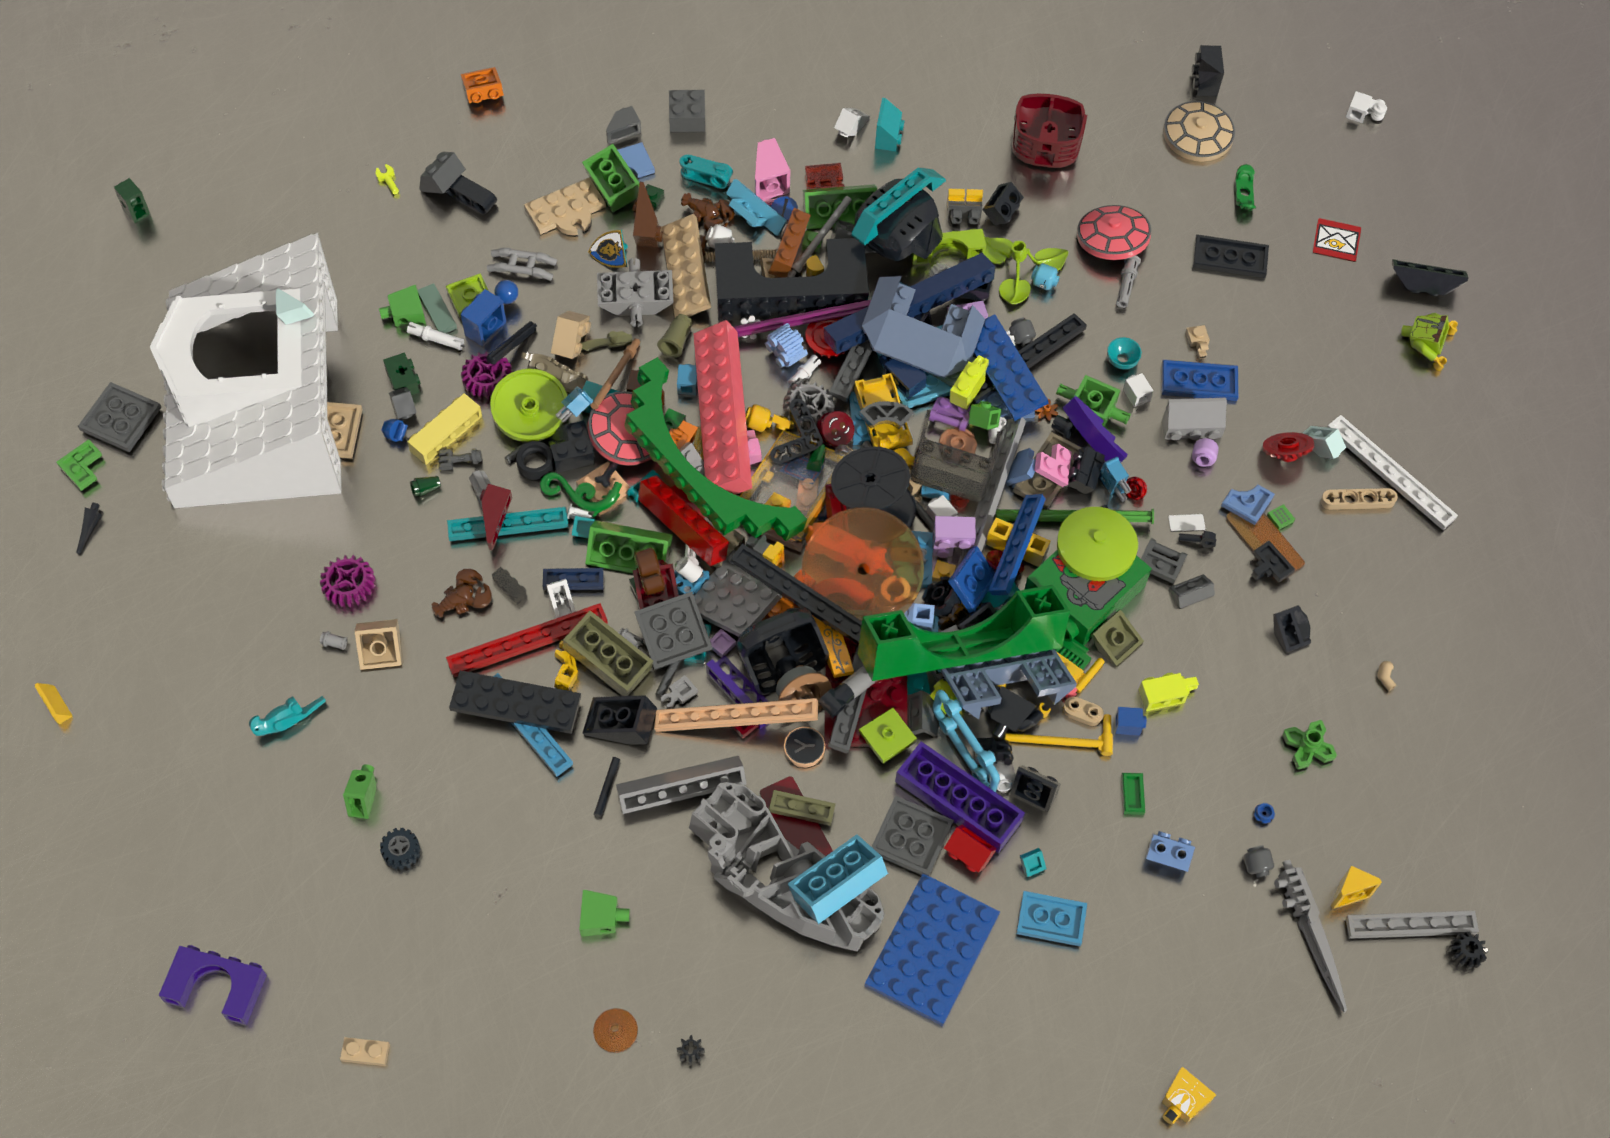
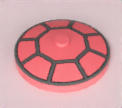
(1114, 232)
(609, 434)

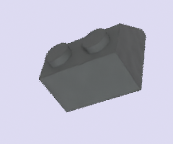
(441, 173)

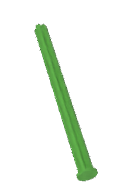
(1061, 515)

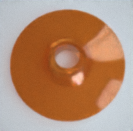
(615, 1040)

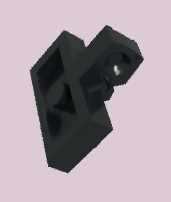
(1271, 563)

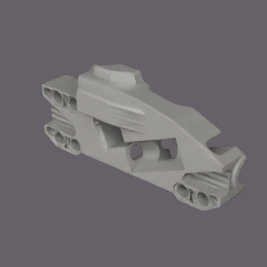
(741, 832)

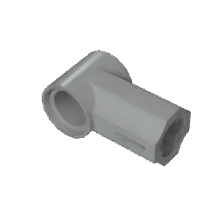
(479, 482)

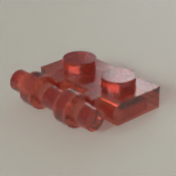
(824, 173)

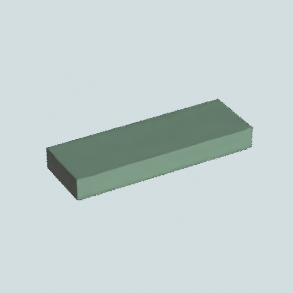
(437, 309)

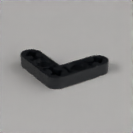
(803, 441)

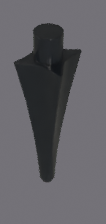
(90, 519)

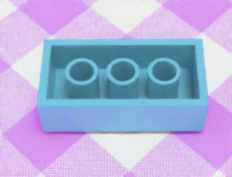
(838, 878)

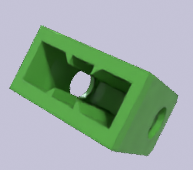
(404, 307)
(360, 792)
(600, 914)

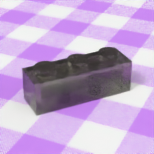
(509, 585)

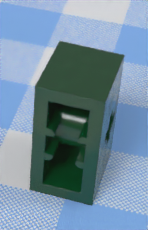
(132, 200)
(400, 373)

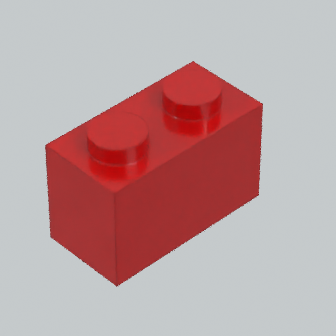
(969, 849)

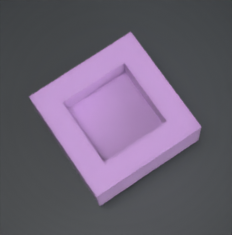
(722, 643)

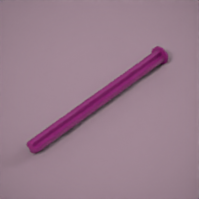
(800, 319)

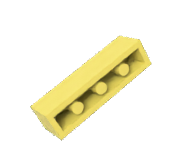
(444, 428)

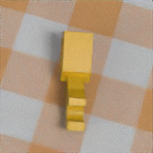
(569, 666)

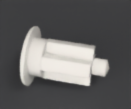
(573, 511)

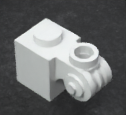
(1363, 105)

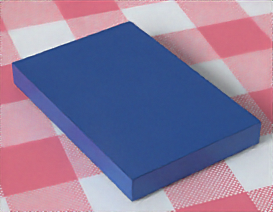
(972, 579)

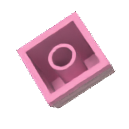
(771, 171)

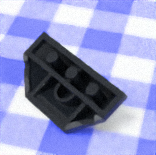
(1428, 278)

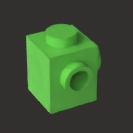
(984, 415)

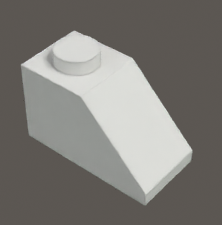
(851, 121)

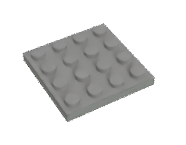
(734, 598)

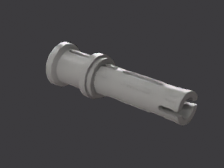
(1128, 274)

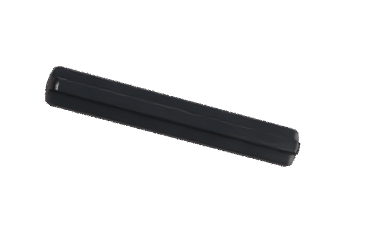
(511, 342)

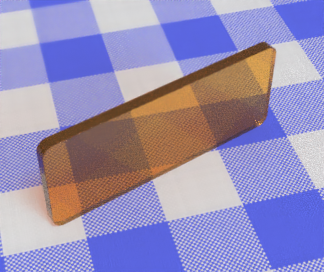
(1262, 532)

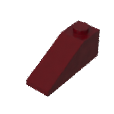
(495, 506)

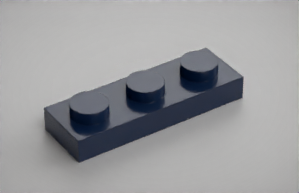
(576, 578)

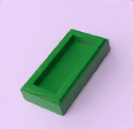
(1133, 793)

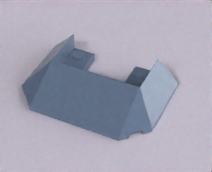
(916, 342)
(976, 682)

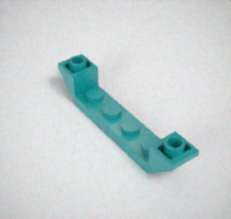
(866, 227)

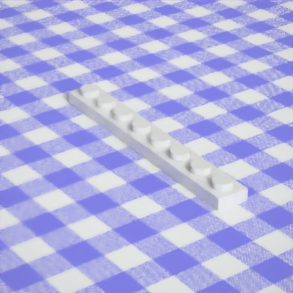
(1394, 473)

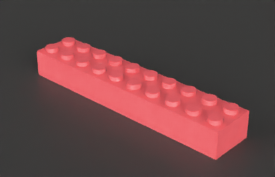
(722, 408)

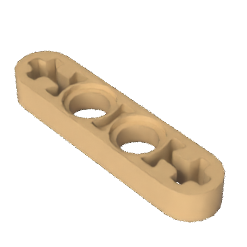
(1359, 502)

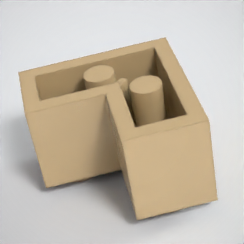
(568, 334)

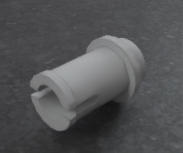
(333, 640)
(635, 640)

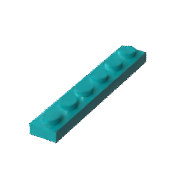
(513, 523)

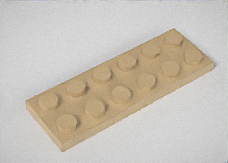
(686, 261)

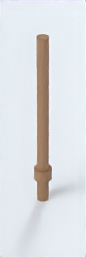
(629, 353)

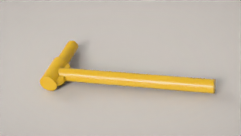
(1104, 742)

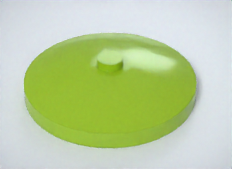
(527, 405)
(1097, 543)

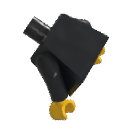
(1014, 713)

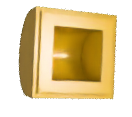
(814, 266)

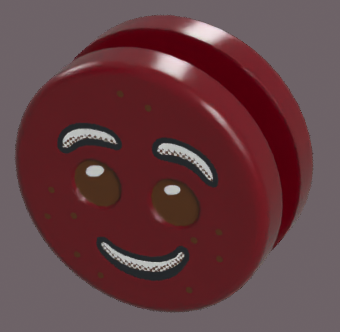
(835, 428)

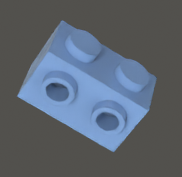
(1169, 854)

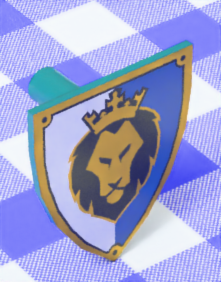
(610, 249)

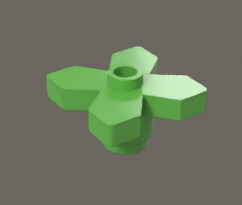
(1309, 744)

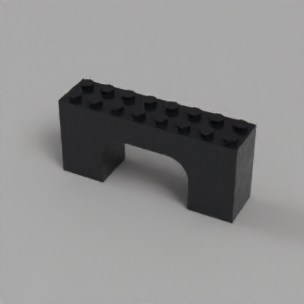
(746, 292)

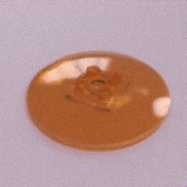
(870, 539)

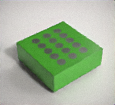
(1281, 517)

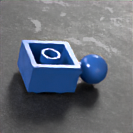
(487, 312)

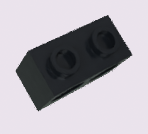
(1003, 203)

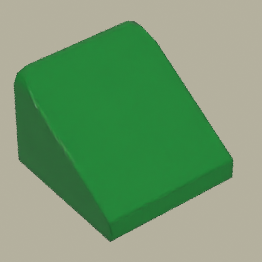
(816, 459)

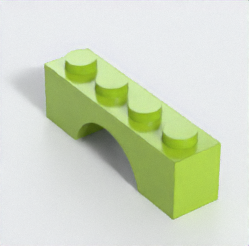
(967, 242)

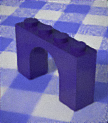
(191, 964)

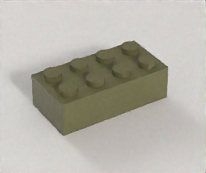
(607, 654)

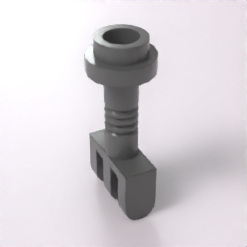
(447, 458)

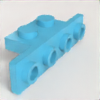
(754, 209)

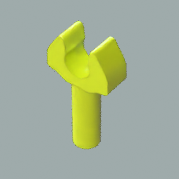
(387, 177)

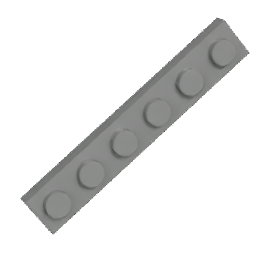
(1411, 924)

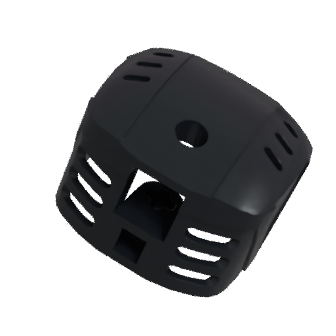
(915, 218)
(790, 627)

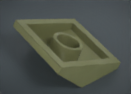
(1116, 638)

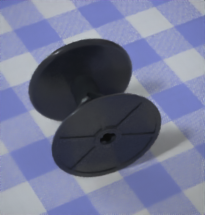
(875, 480)

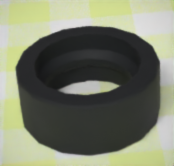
(534, 447)

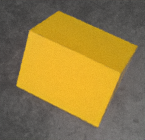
(1355, 887)

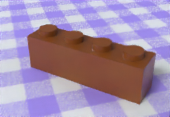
(789, 243)

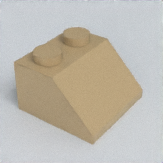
(378, 644)

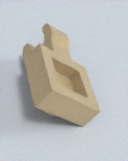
(1198, 337)

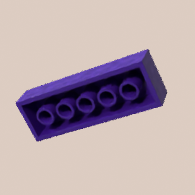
(959, 796)

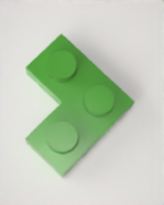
(76, 463)

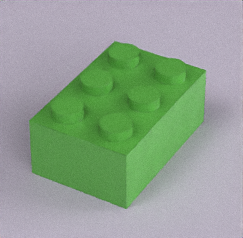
(612, 177)

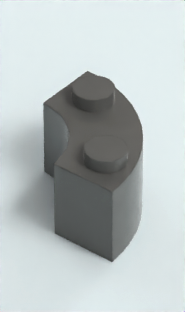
(886, 412)

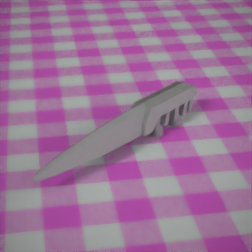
(1310, 924)

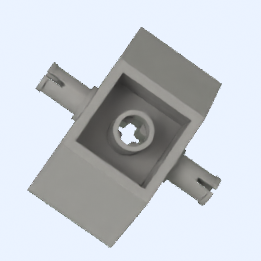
(635, 292)

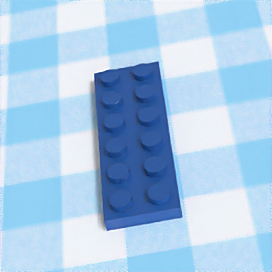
(1008, 371)

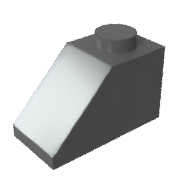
(623, 125)

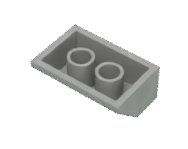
(1194, 418)

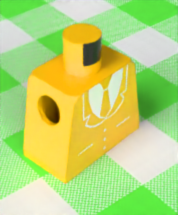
(1185, 1097)

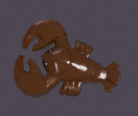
(707, 210)
(462, 594)

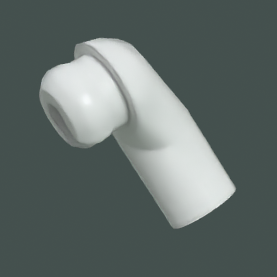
(992, 432)

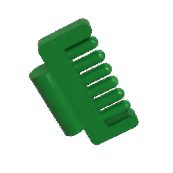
(1075, 649)

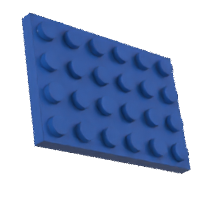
(932, 949)

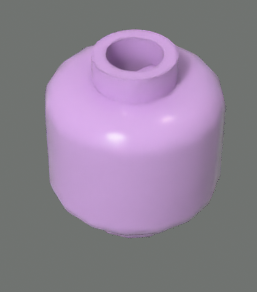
(1205, 452)

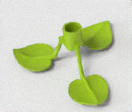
(1000, 248)

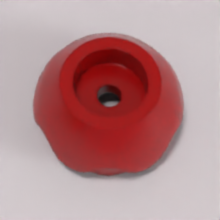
(1138, 488)

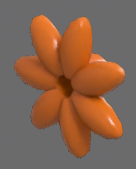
(1047, 410)

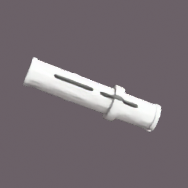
(428, 333)

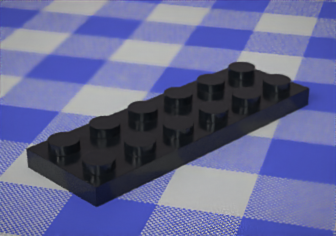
(515, 702)

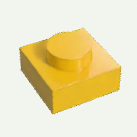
(782, 422)
(778, 501)
(942, 569)

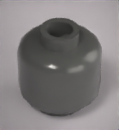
(1023, 331)
(1258, 861)

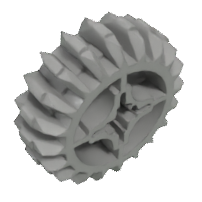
(813, 397)

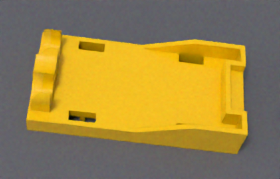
(881, 390)

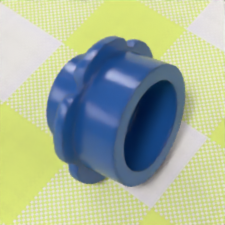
(1268, 809)

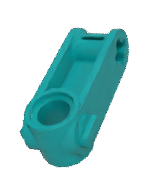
(705, 171)

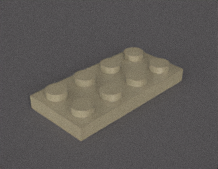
(1039, 484)

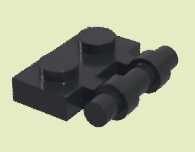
(1001, 749)

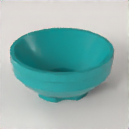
(1125, 347)

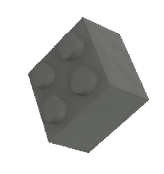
(687, 110)

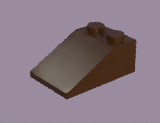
(646, 226)

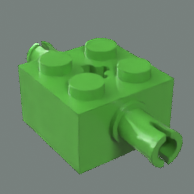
(1098, 397)

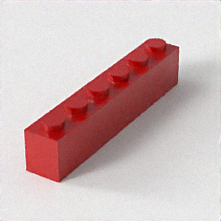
(683, 520)

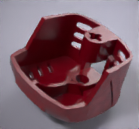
(1047, 130)

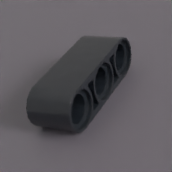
(472, 194)

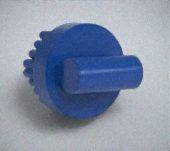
(394, 429)

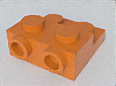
(482, 85)

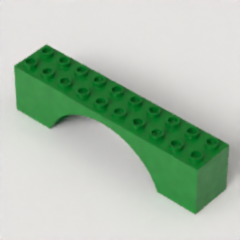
(1025, 625)

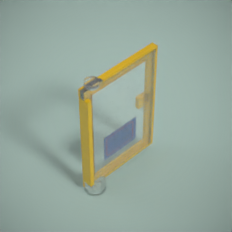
(794, 481)

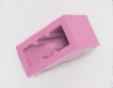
(754, 449)

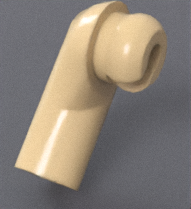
(1384, 675)

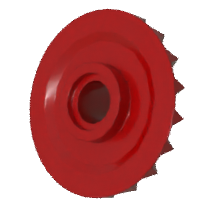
(815, 337)
(1288, 446)

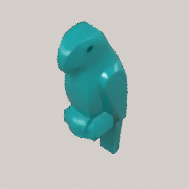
(283, 716)

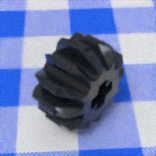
(1476, 947)

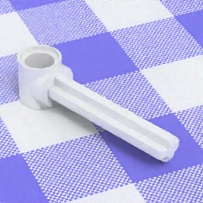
(689, 566)

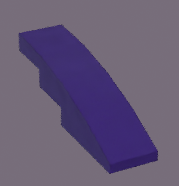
(1091, 428)

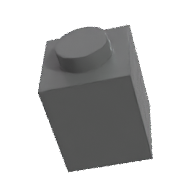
(402, 403)

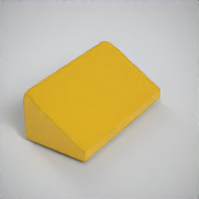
(53, 702)

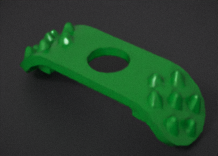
(1244, 179)

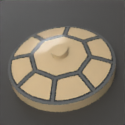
(1199, 131)

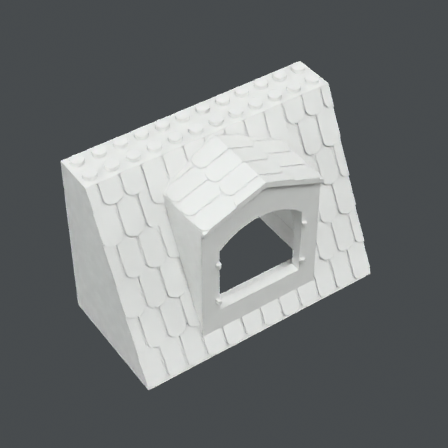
(250, 432)

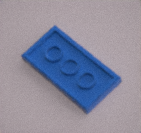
(1199, 380)

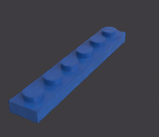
(1017, 544)

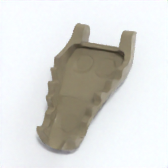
(569, 378)

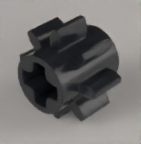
(685, 1047)

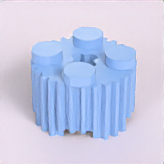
(786, 345)

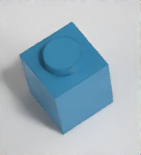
(687, 379)

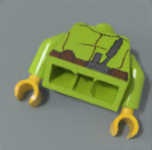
(1429, 335)

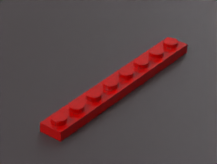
(519, 642)

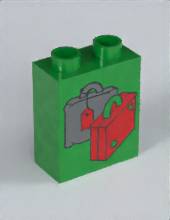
(1088, 600)

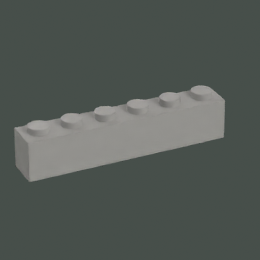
(679, 784)

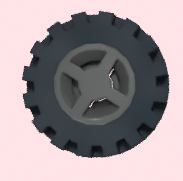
(397, 841)

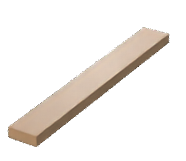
(736, 715)

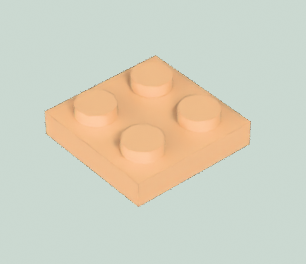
(600, 490)

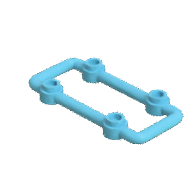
(948, 726)

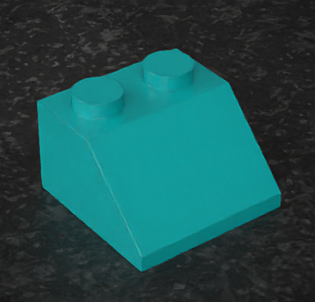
(889, 127)

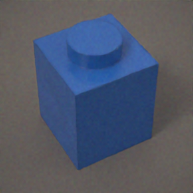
(1129, 721)

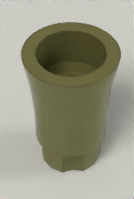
(675, 336)

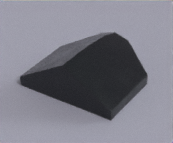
(1292, 628)

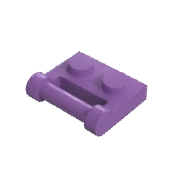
(950, 414)

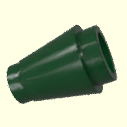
(424, 485)

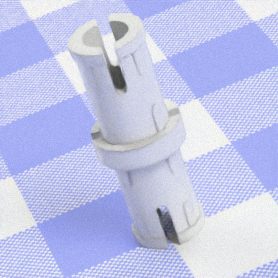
(804, 371)

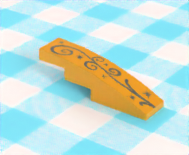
(839, 658)

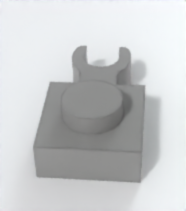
(680, 691)

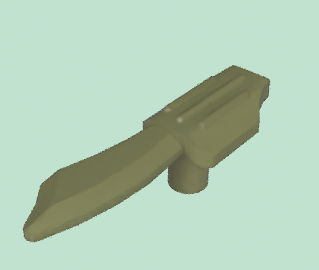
(613, 339)

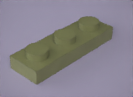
(802, 807)

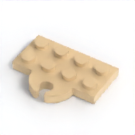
(566, 208)

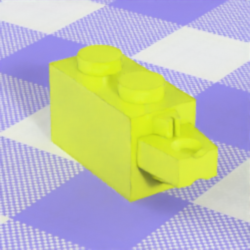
(969, 382)
(1166, 690)

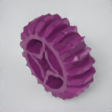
(485, 378)
(348, 571)

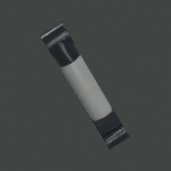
(836, 699)

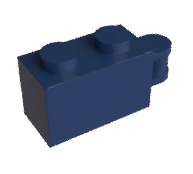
(907, 378)

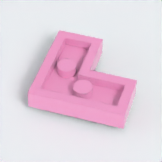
(1055, 467)

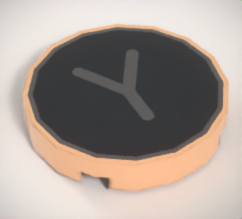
(804, 747)

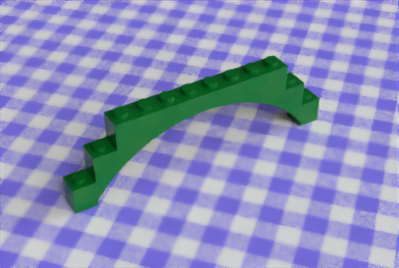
(718, 505)

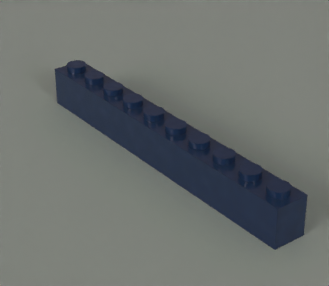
(928, 295)

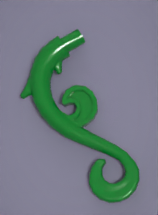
(584, 488)

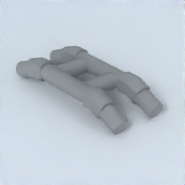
(529, 269)

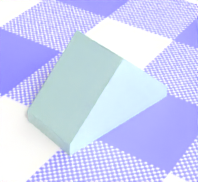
(290, 309)

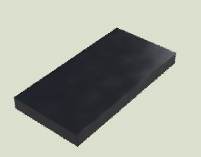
(1230, 256)

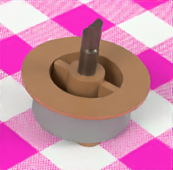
(802, 683)

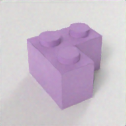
(952, 533)

